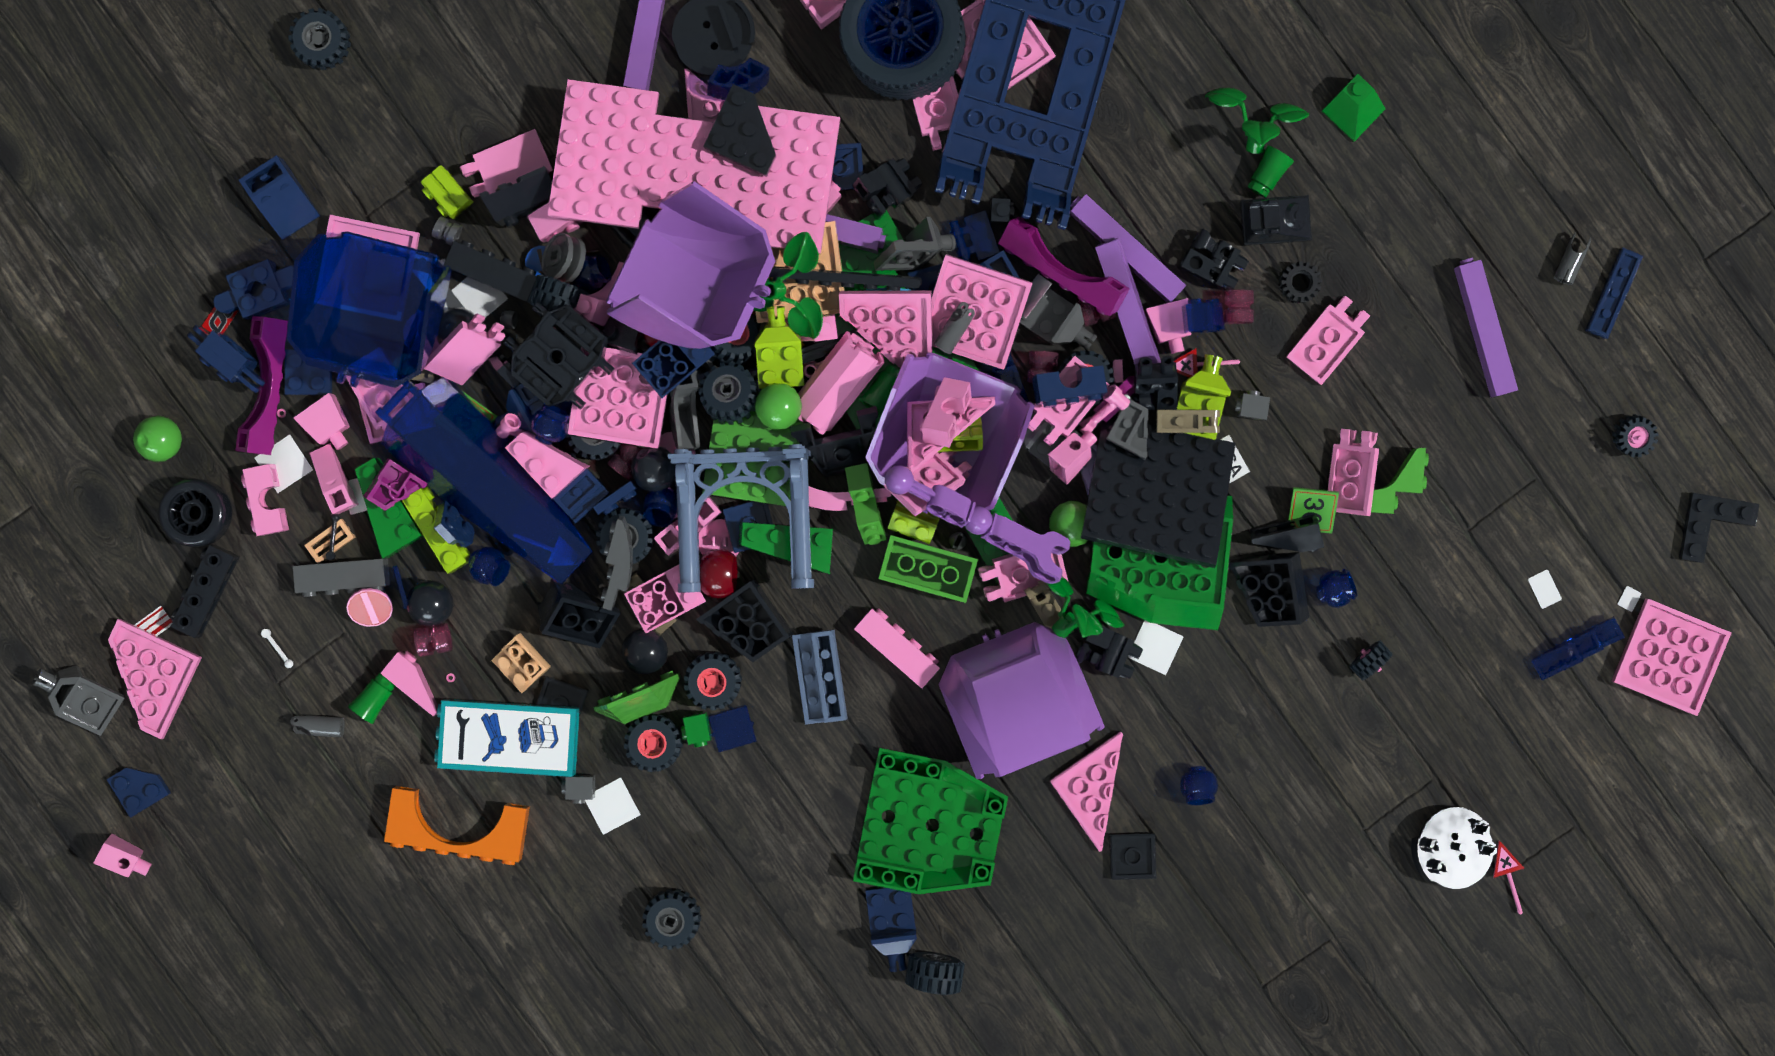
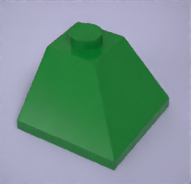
(1355, 108)

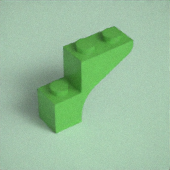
(1408, 479)
(865, 504)

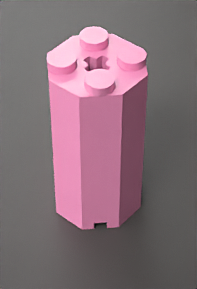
(838, 381)

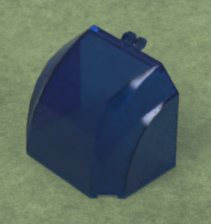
(356, 329)

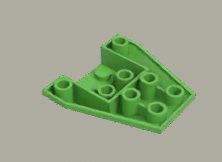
(641, 702)

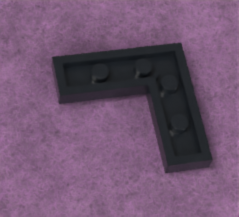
(1698, 521)

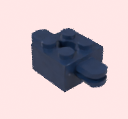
(256, 290)
(227, 357)

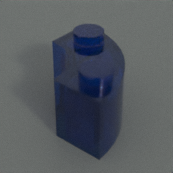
(749, 76)
(1203, 317)

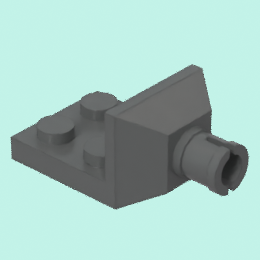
(921, 246)
(1058, 321)
(1036, 446)
(79, 698)

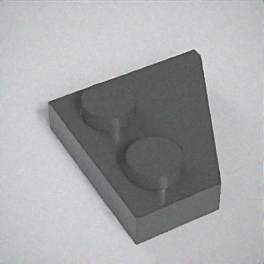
(1131, 429)

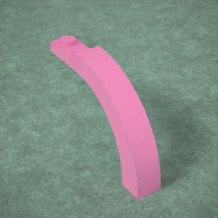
(838, 501)

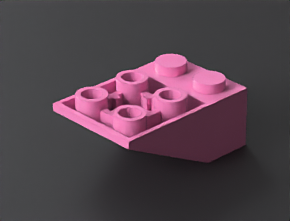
(659, 600)

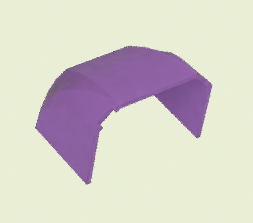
(693, 272)
(1002, 425)
(1018, 700)

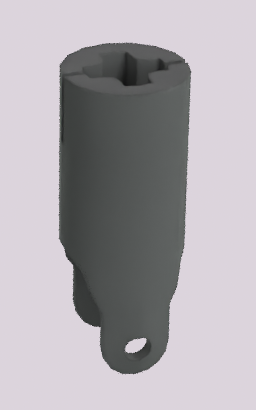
(1570, 263)
(954, 328)
(319, 725)

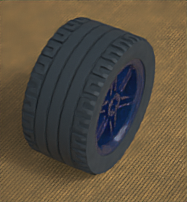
(895, 73)

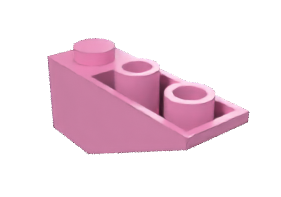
(333, 480)

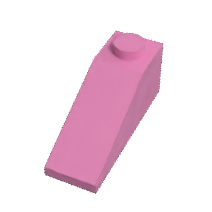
(410, 679)

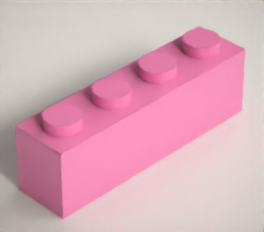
(897, 647)

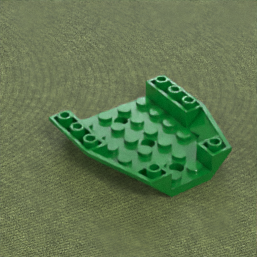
(1166, 591)
(904, 851)

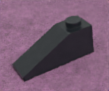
(1296, 534)

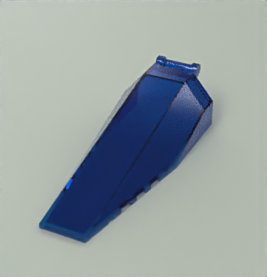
(466, 463)

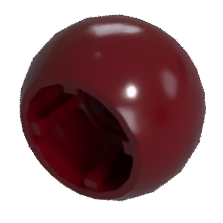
(718, 573)

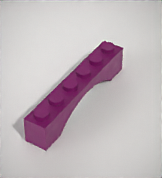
(1025, 242)
(268, 339)

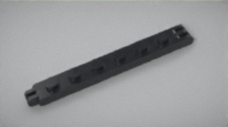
(848, 279)

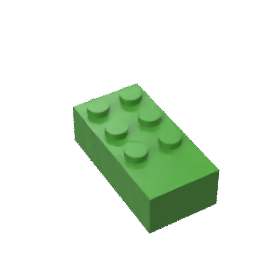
(928, 569)

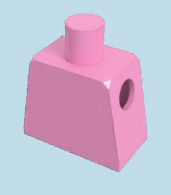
(1168, 324)
(325, 421)
(1071, 456)
(113, 857)

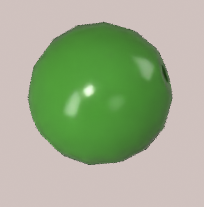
(778, 406)
(157, 438)
(1068, 521)

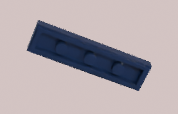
(1614, 293)

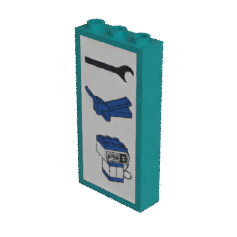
(507, 737)

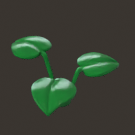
(1258, 132)
(806, 316)
(1087, 622)

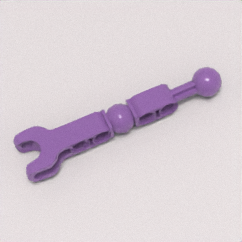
(995, 529)

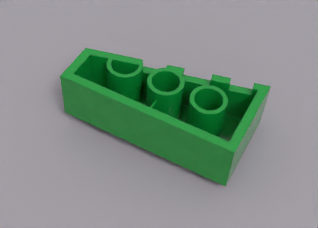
(395, 526)
(776, 542)

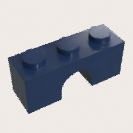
(1050, 390)

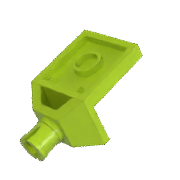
(778, 352)
(1205, 392)

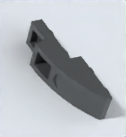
(619, 554)

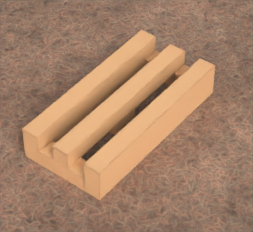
(346, 530)

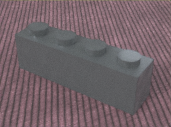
(341, 575)

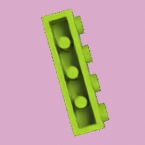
(424, 512)

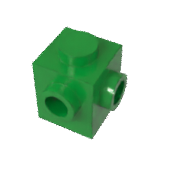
(696, 729)

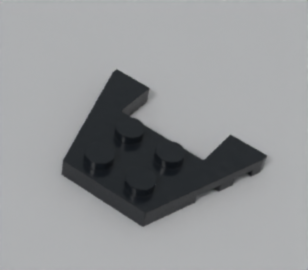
(841, 450)

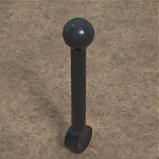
(331, 555)

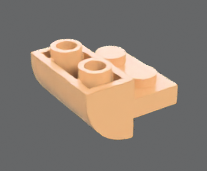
(521, 663)

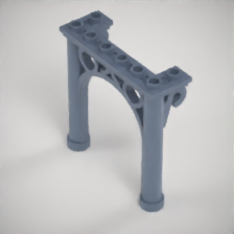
(689, 509)

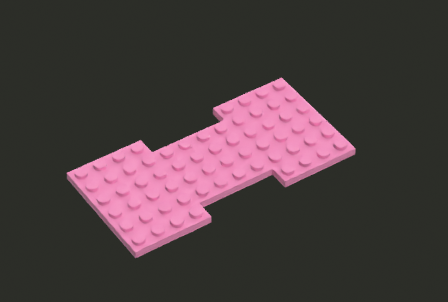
(625, 158)

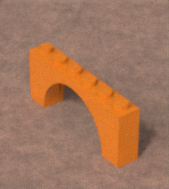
(409, 828)

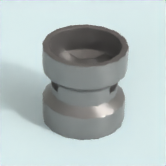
(445, 230)

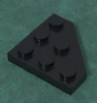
(741, 133)

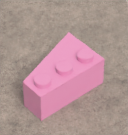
(548, 226)
(545, 463)

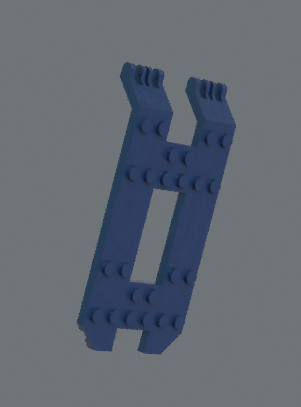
(1050, 140)

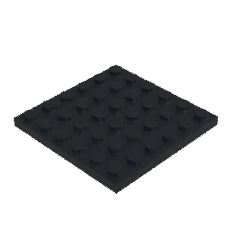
(1164, 503)

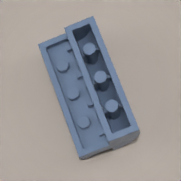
(819, 677)

